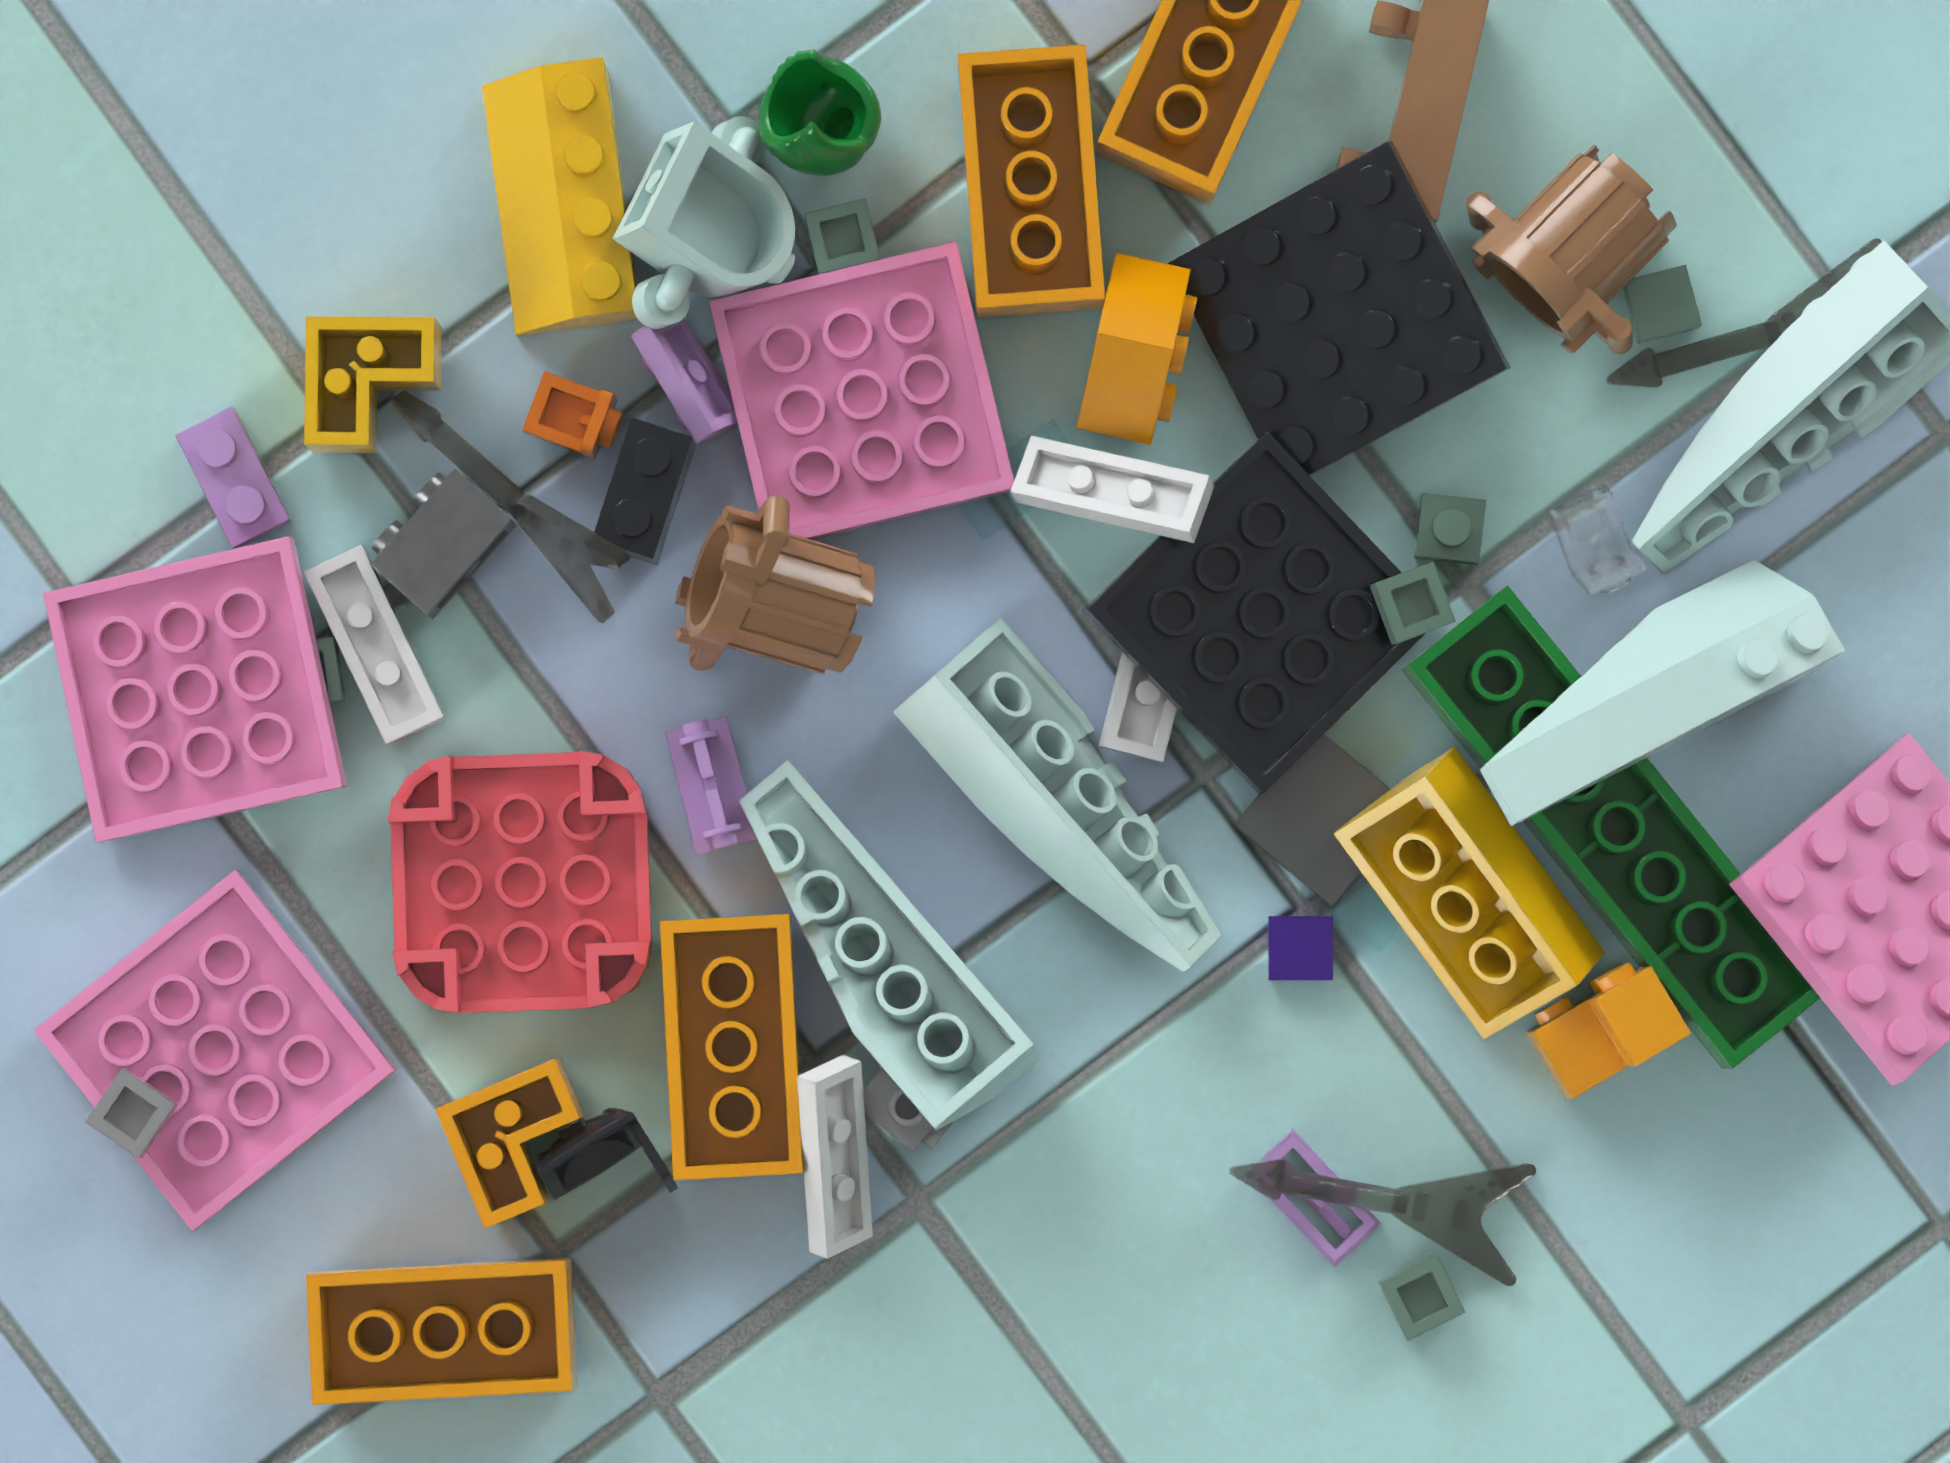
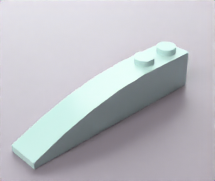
(1827, 375)
(1665, 682)
(1035, 774)
(884, 961)

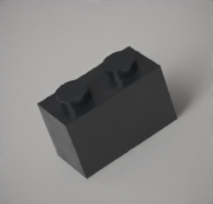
(645, 489)

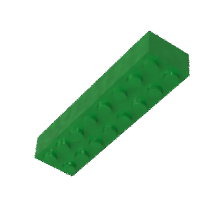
(1622, 840)

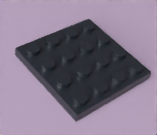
(1340, 312)
(1260, 620)

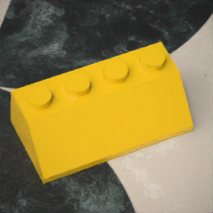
(560, 196)
(1470, 894)

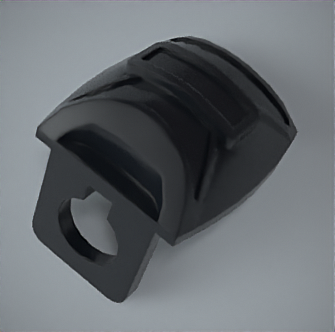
(592, 1148)

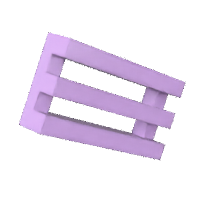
(1350, 1237)

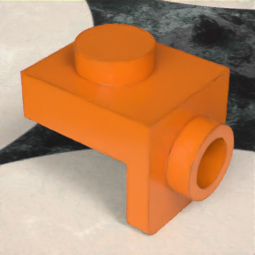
(573, 416)

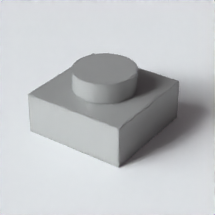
(131, 1113)

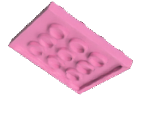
(864, 392)
(195, 689)
(1867, 906)
(233, 1032)

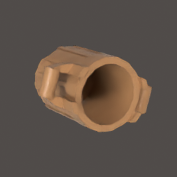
(1573, 247)
(772, 593)

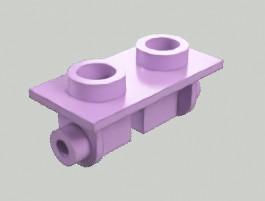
(710, 784)

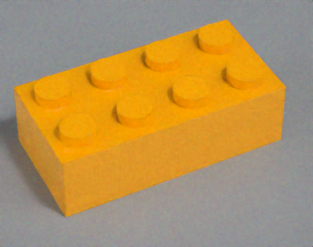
(1195, 90)
(1031, 181)
(731, 1046)
(441, 1331)

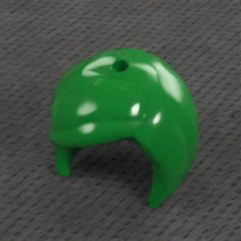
(810, 103)

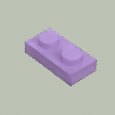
(688, 378)
(233, 478)

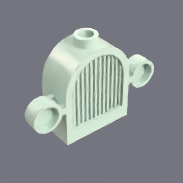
(706, 220)

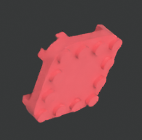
(520, 882)

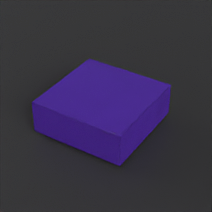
(1300, 948)

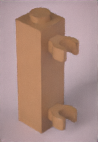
(1432, 88)

